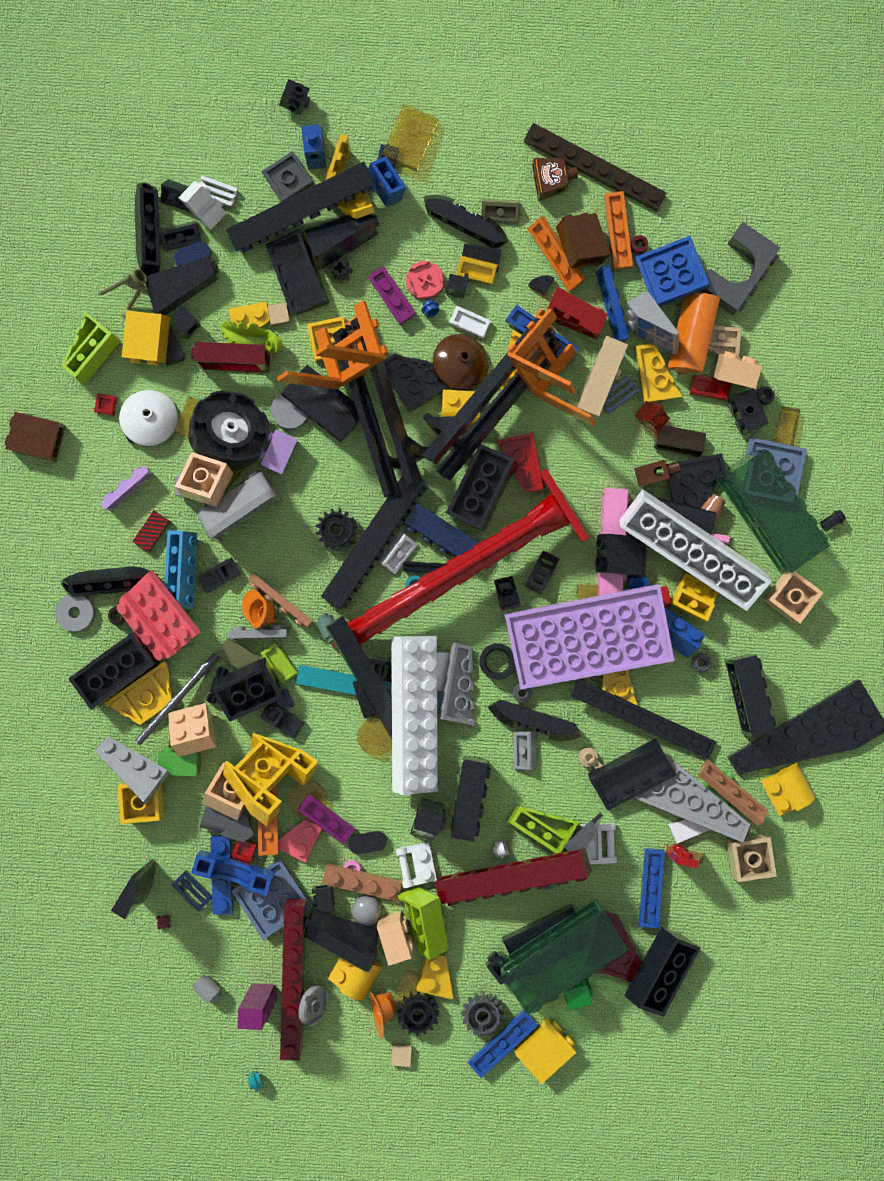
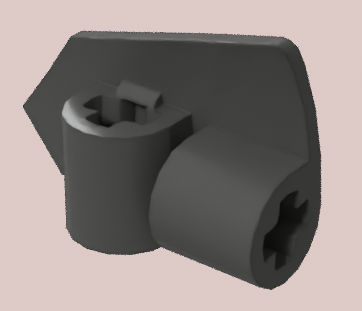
(227, 826)

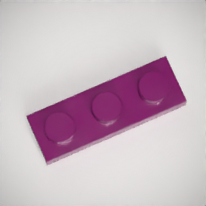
(391, 295)
(326, 818)

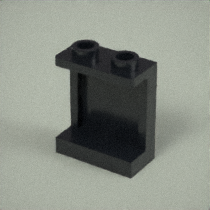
(620, 555)

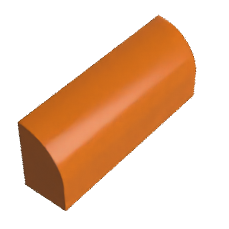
(695, 332)

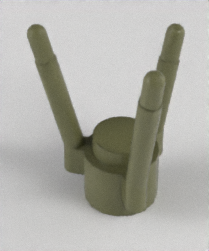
(135, 281)

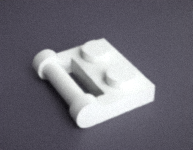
(594, 848)
(422, 862)

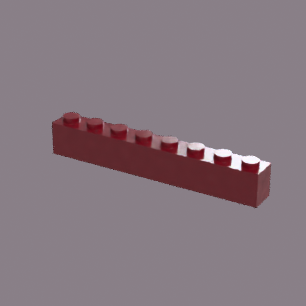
(513, 876)
(292, 978)

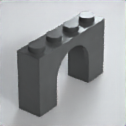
(760, 254)

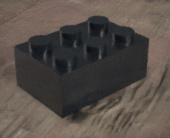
(247, 689)

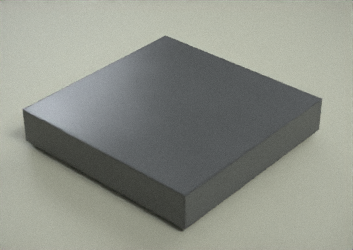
(287, 177)

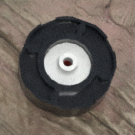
(228, 429)

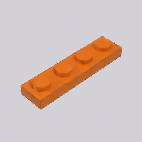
(618, 230)
(554, 252)
(268, 835)

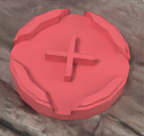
(425, 280)

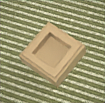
(278, 314)
(401, 1055)

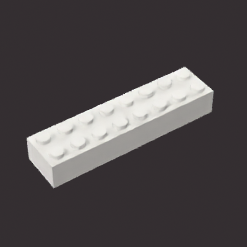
(694, 550)
(414, 714)

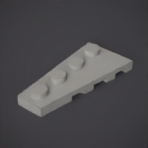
(458, 688)
(132, 768)

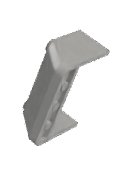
(237, 505)

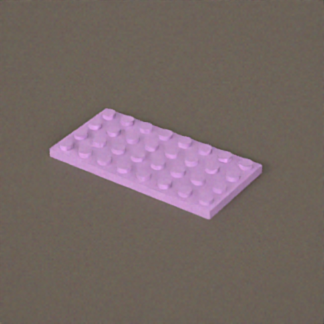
(590, 636)

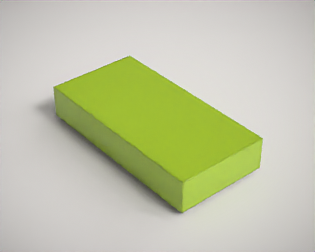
(279, 663)

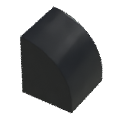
(186, 322)

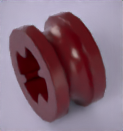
(636, 239)

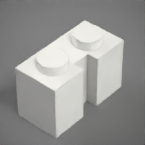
(202, 205)

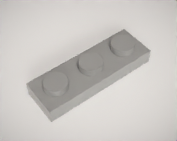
(261, 632)

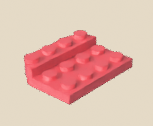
(157, 617)

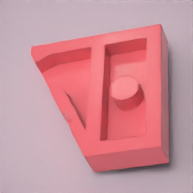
(300, 840)

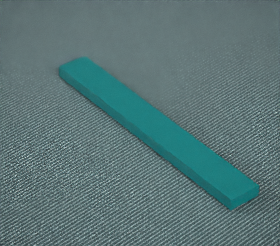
(338, 681)

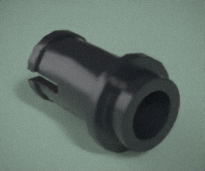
(832, 520)

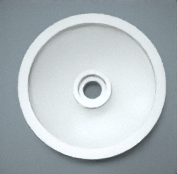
(148, 429)

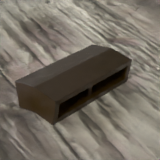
(680, 441)

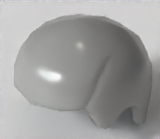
(367, 910)

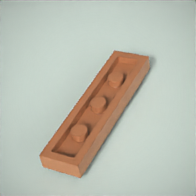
(286, 606)
(733, 792)
(361, 882)

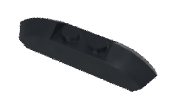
(473, 225)
(147, 228)
(103, 581)
(559, 728)

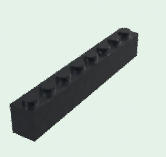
(301, 206)
(371, 544)

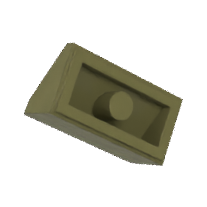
(500, 210)
(236, 654)

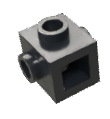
(295, 97)

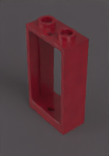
(231, 357)

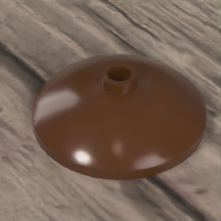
(455, 370)

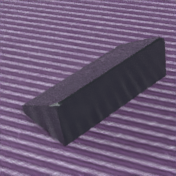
(171, 192)
(180, 235)
(482, 253)
(174, 351)

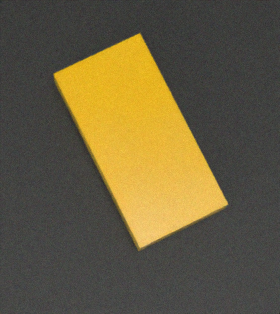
(477, 269)

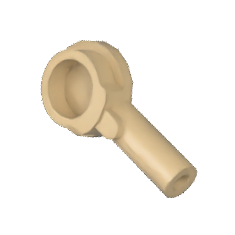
(588, 757)

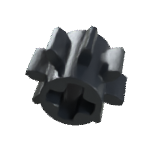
(342, 276)

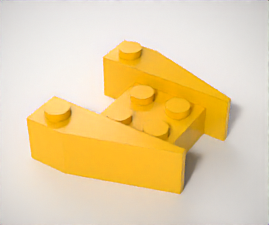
(262, 771)

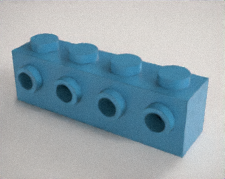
(181, 566)

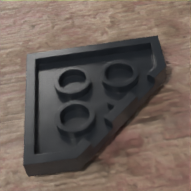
(413, 380)
(696, 480)

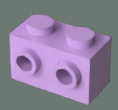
(277, 451)

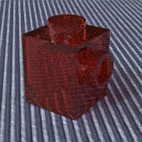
(652, 416)

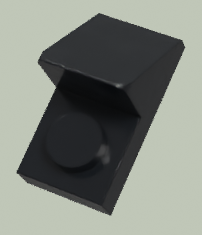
(507, 593)

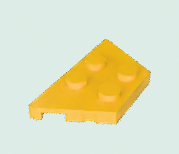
(145, 696)

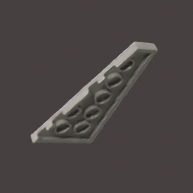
(694, 802)

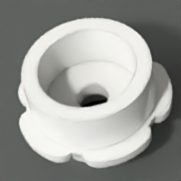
(501, 849)

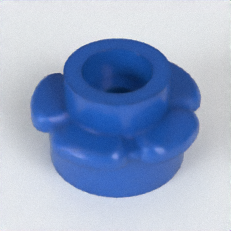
(430, 308)

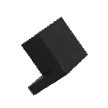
(457, 285)

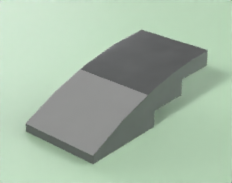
(583, 836)

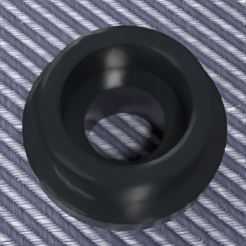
(769, 393)

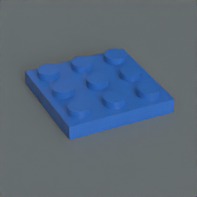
(672, 271)

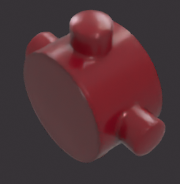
(163, 921)

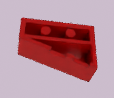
(577, 314)

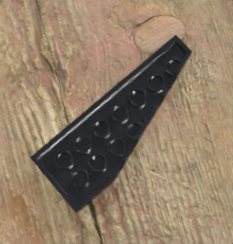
(828, 727)

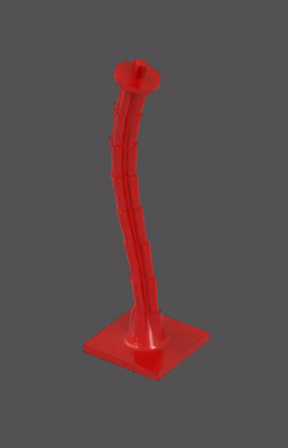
(543, 519)

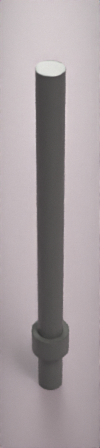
(203, 670)

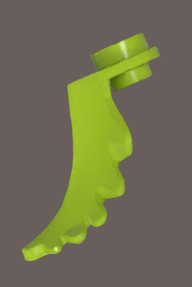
(251, 335)

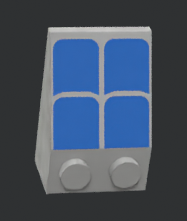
(651, 323)

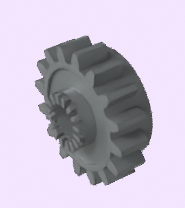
(482, 1024)

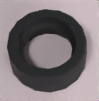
(497, 676)

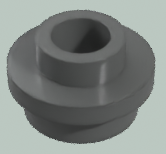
(707, 662)
(526, 697)

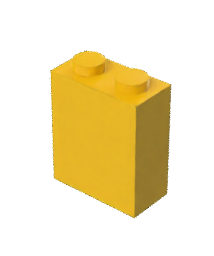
(145, 337)
(545, 1049)

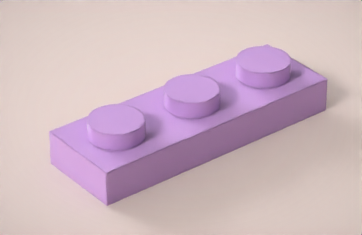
(126, 487)

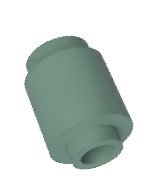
(323, 621)

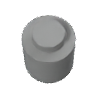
(207, 989)

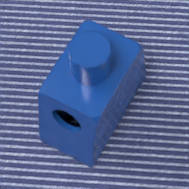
(314, 144)

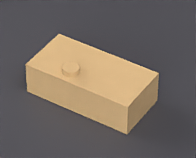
(602, 376)

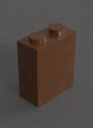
(583, 240)
(34, 436)

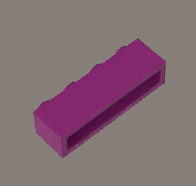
(256, 1006)

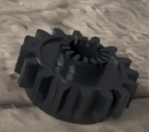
(327, 524)
(422, 1022)

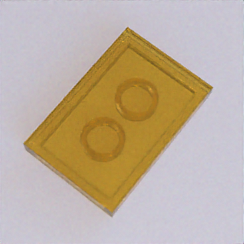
(410, 137)

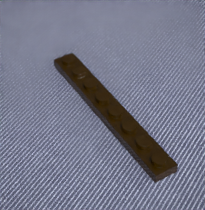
(595, 167)

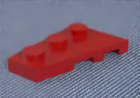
(524, 451)
(684, 856)

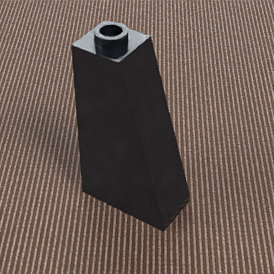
(340, 237)
(180, 283)
(343, 937)

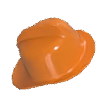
(257, 609)
(383, 1010)

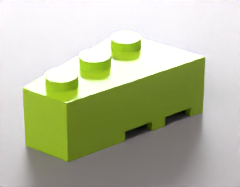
(89, 349)
(543, 828)
(427, 921)

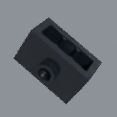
(747, 411)

